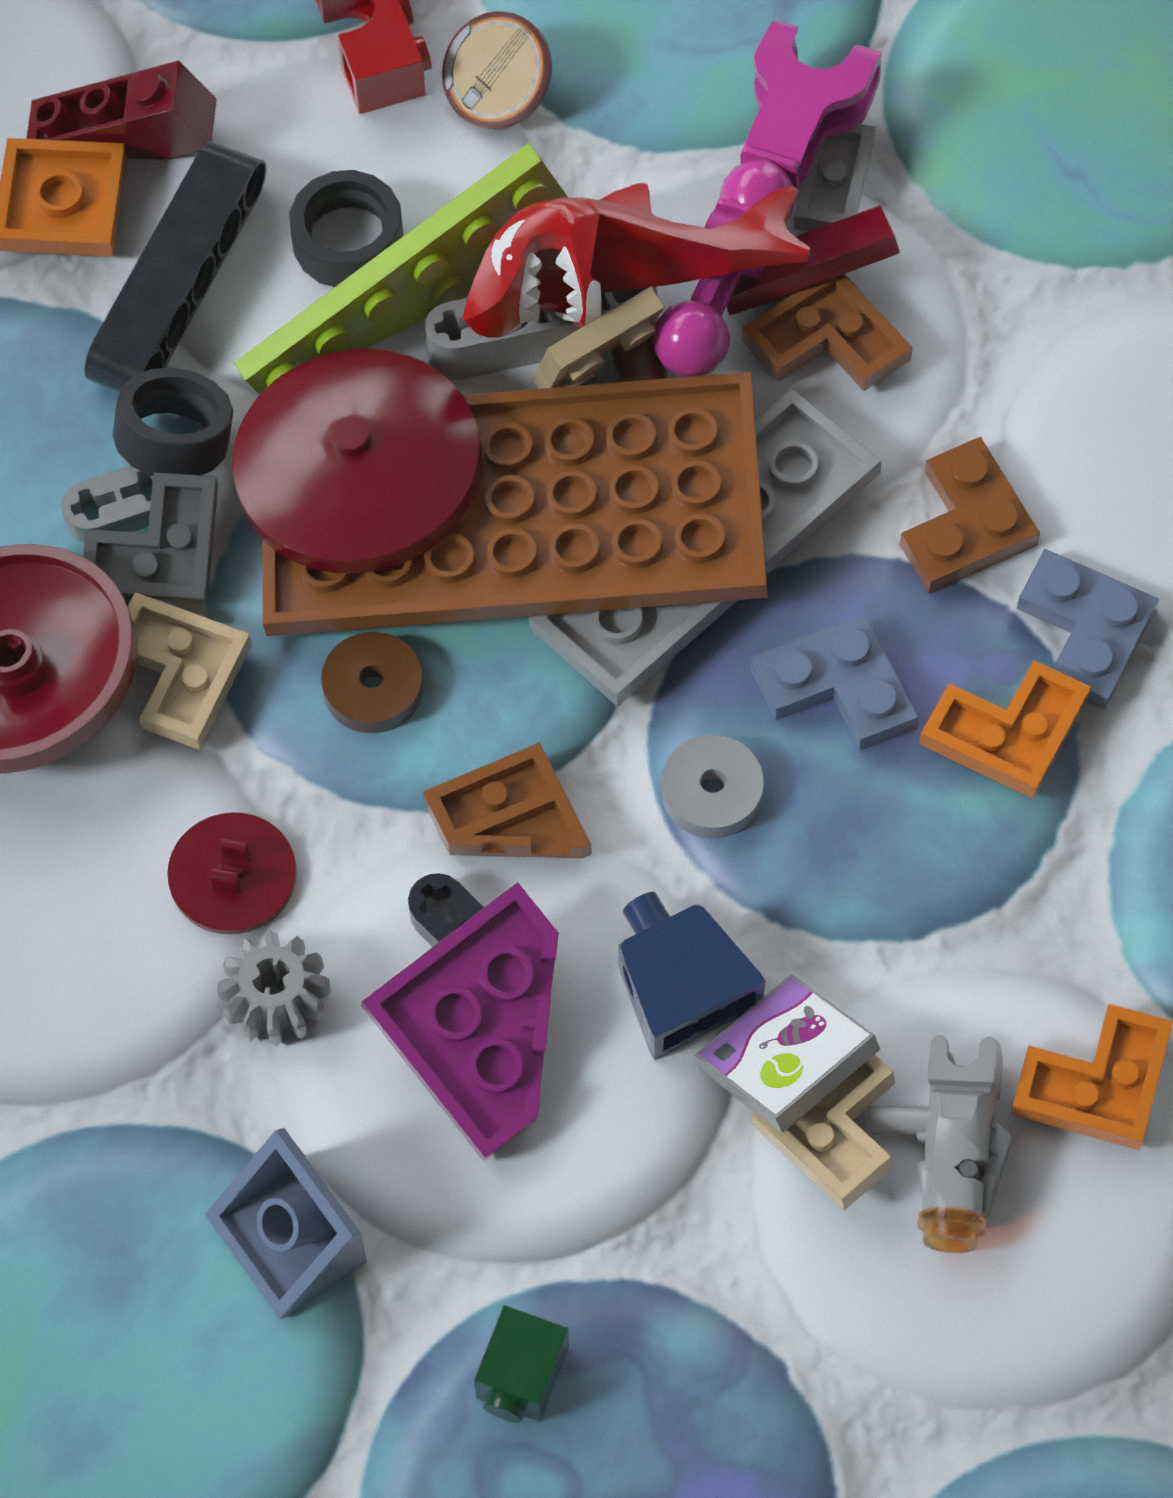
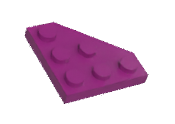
(478, 1018)

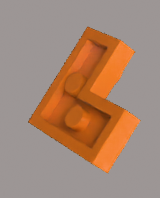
(1012, 743)
(1102, 1097)

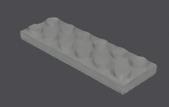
(804, 479)

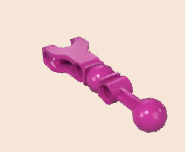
(794, 119)

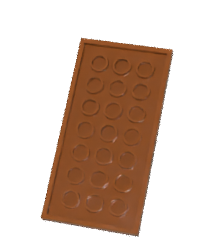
(576, 509)

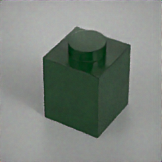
(520, 1365)

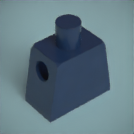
(683, 974)

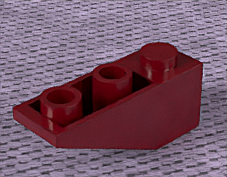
(149, 111)

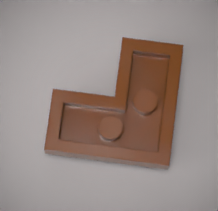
(832, 319)
(982, 522)

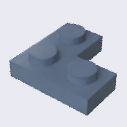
(1099, 613)
(842, 665)

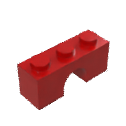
(382, 57)

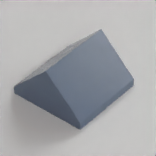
(287, 1227)

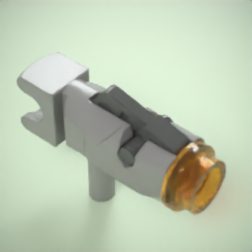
(961, 1141)

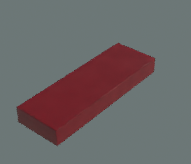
(834, 252)

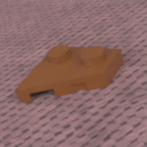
(508, 810)

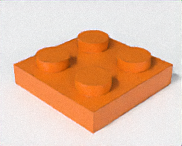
(61, 196)

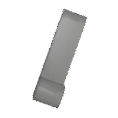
(465, 354)

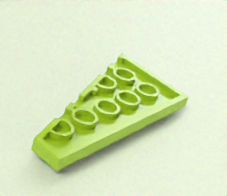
(409, 277)

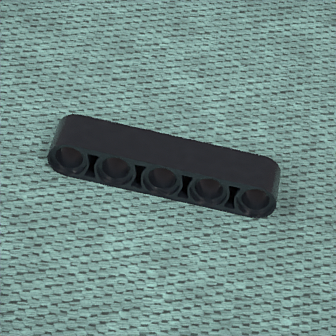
(176, 266)

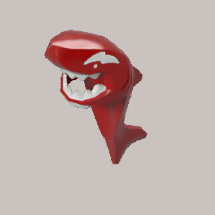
(575, 248)

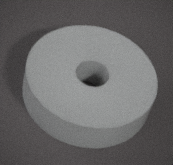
(707, 812)

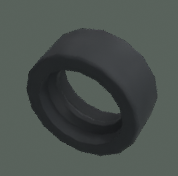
(333, 192)
(176, 393)

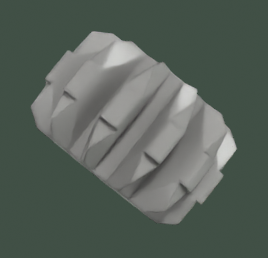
(265, 966)

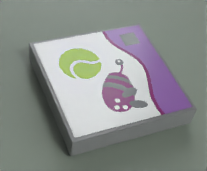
(787, 1052)

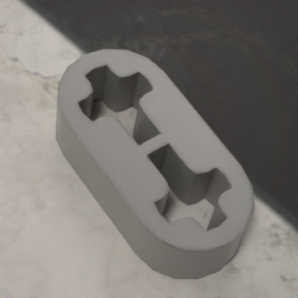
(114, 496)

